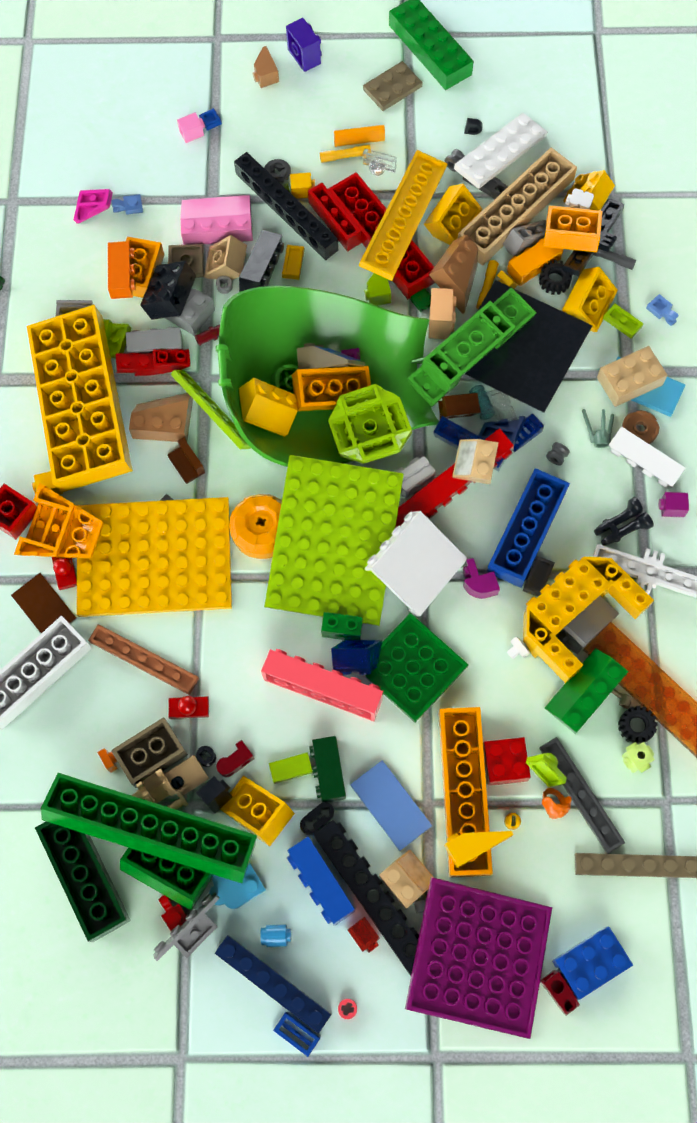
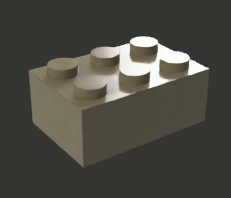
(149, 751)

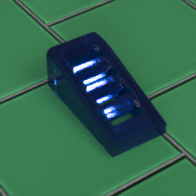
(534, 431)

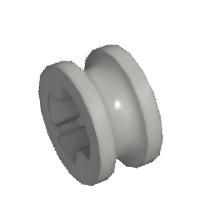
(224, 279)

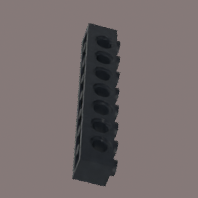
(286, 206)
(325, 837)

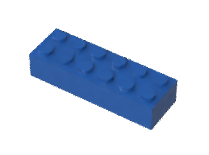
(528, 527)

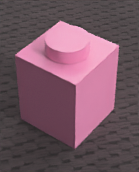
(191, 127)

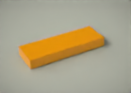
(359, 135)

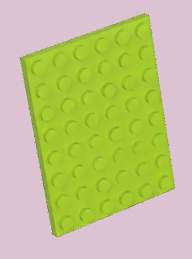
(325, 535)

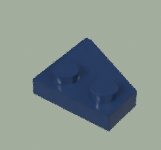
(510, 428)

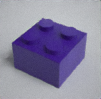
(303, 44)

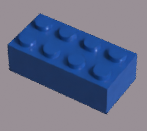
(321, 881)

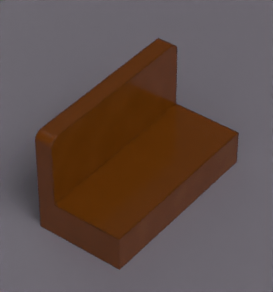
(186, 462)

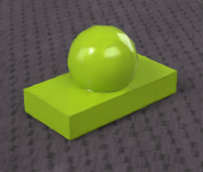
(546, 769)

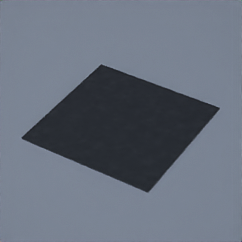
(535, 357)

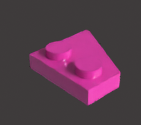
(92, 203)

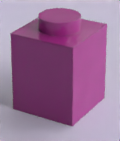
(674, 504)

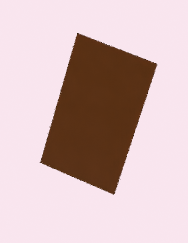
(41, 603)

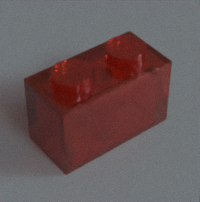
(364, 935)

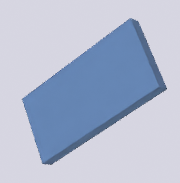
(391, 805)

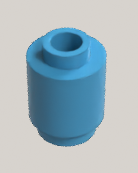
(275, 935)

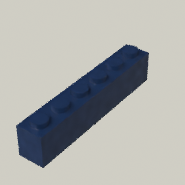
(273, 984)

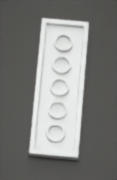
(500, 150)

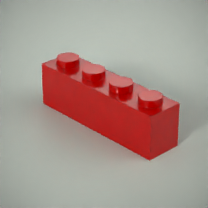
(334, 216)

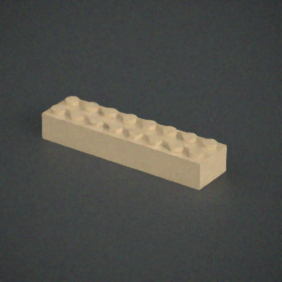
(519, 203)

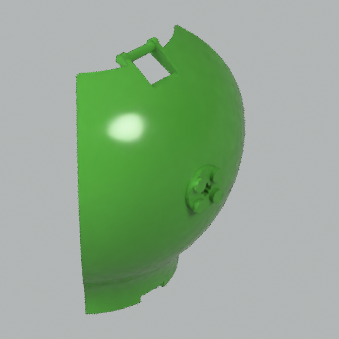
(261, 342)

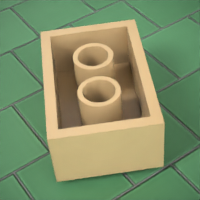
(631, 376)

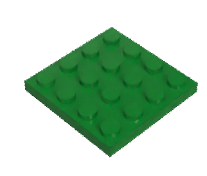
(415, 668)

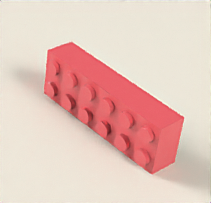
(322, 684)

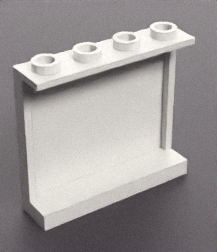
(416, 562)

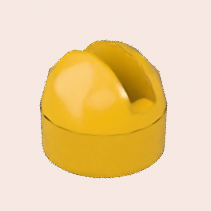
(508, 820)

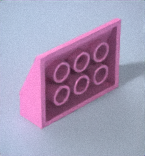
(215, 219)

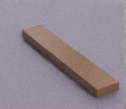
(143, 659)

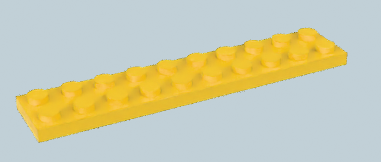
(403, 215)

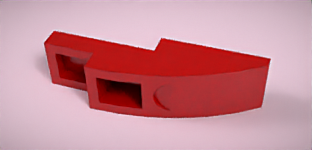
(154, 363)

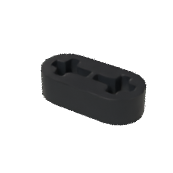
(314, 815)

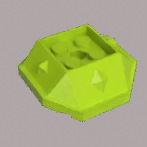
(364, 409)

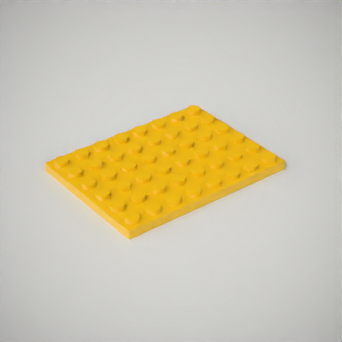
(157, 558)

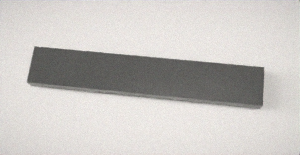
(584, 798)

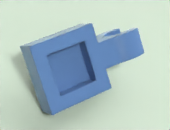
(131, 204)
(662, 308)

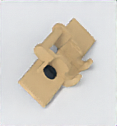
(175, 781)

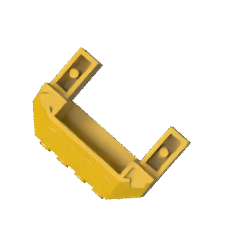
(567, 599)

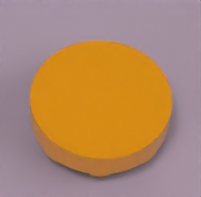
(255, 525)

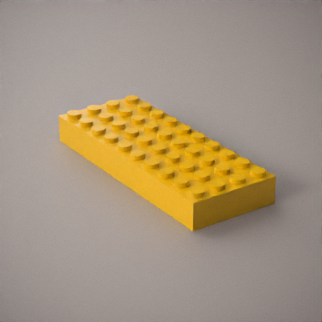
(78, 399)

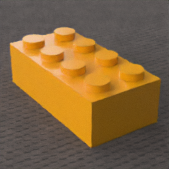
(322, 386)

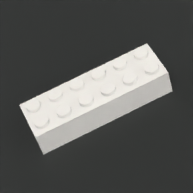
(38, 668)

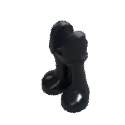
(633, 509)

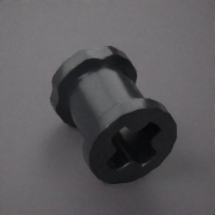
(202, 752)

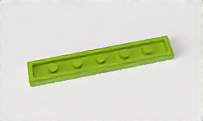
(209, 407)

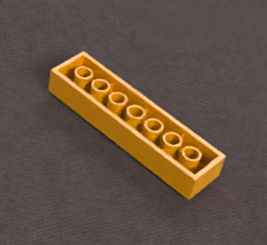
(464, 783)

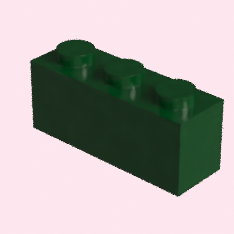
(327, 769)

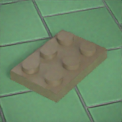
(392, 86)

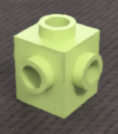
(632, 760)

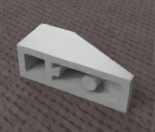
(524, 237)

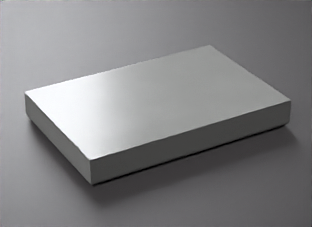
(591, 621)

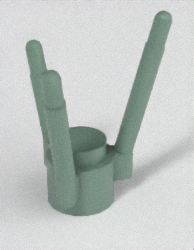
(602, 437)

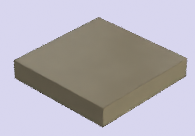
(191, 253)

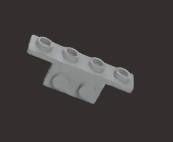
(192, 932)

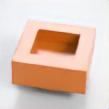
(108, 760)

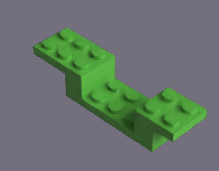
(469, 344)

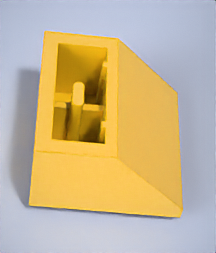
(596, 183)

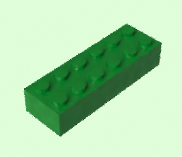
(431, 43)

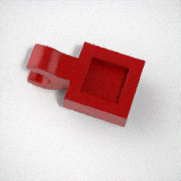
(174, 914)

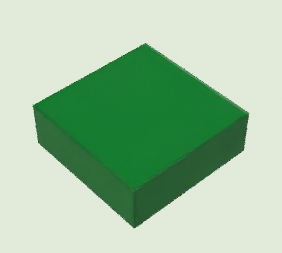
(421, 299)

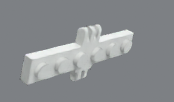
(650, 570)

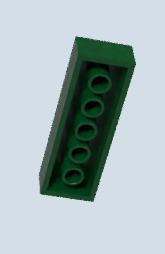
(83, 880)

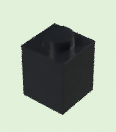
(215, 794)

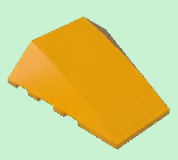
(59, 529)

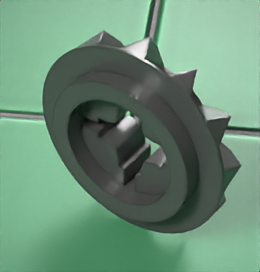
(280, 165)

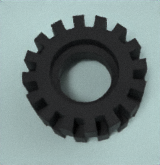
(554, 286)
(648, 719)

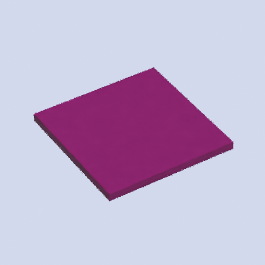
(479, 958)

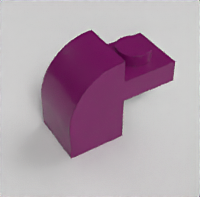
(479, 585)

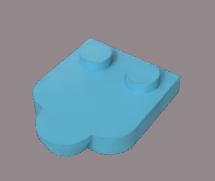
(234, 893)

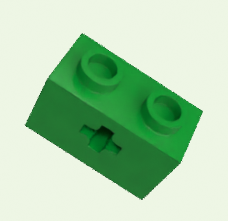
(341, 626)

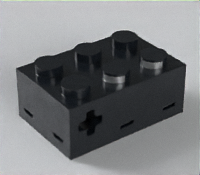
(168, 290)

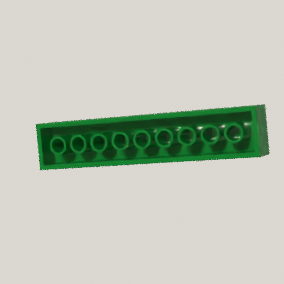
(148, 827)

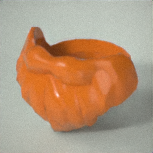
(556, 810)

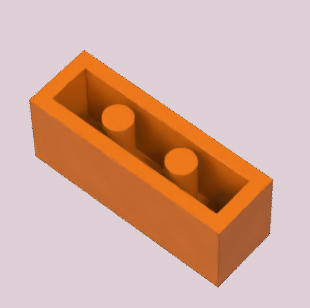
(121, 270)

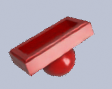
(64, 572)
(188, 707)

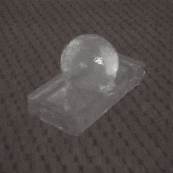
(379, 162)
(501, 405)

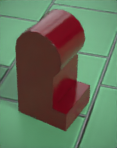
(236, 761)
(560, 992)

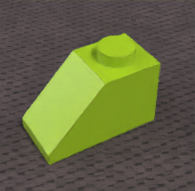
(378, 290)

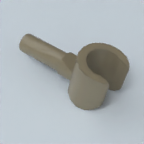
(625, 701)

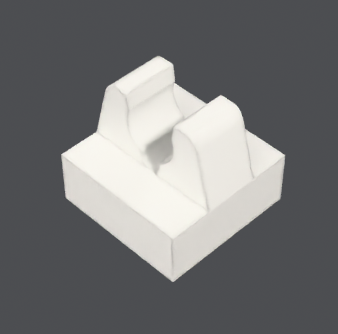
(518, 648)

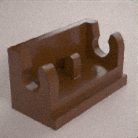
(459, 406)

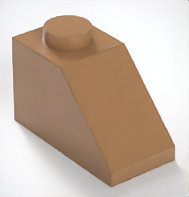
(265, 69)

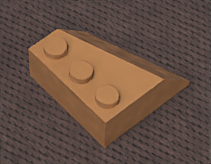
(457, 270)
(162, 419)

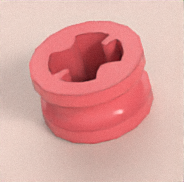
(350, 1015)

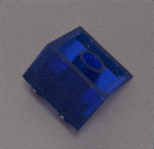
(356, 656)

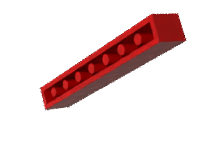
(444, 487)

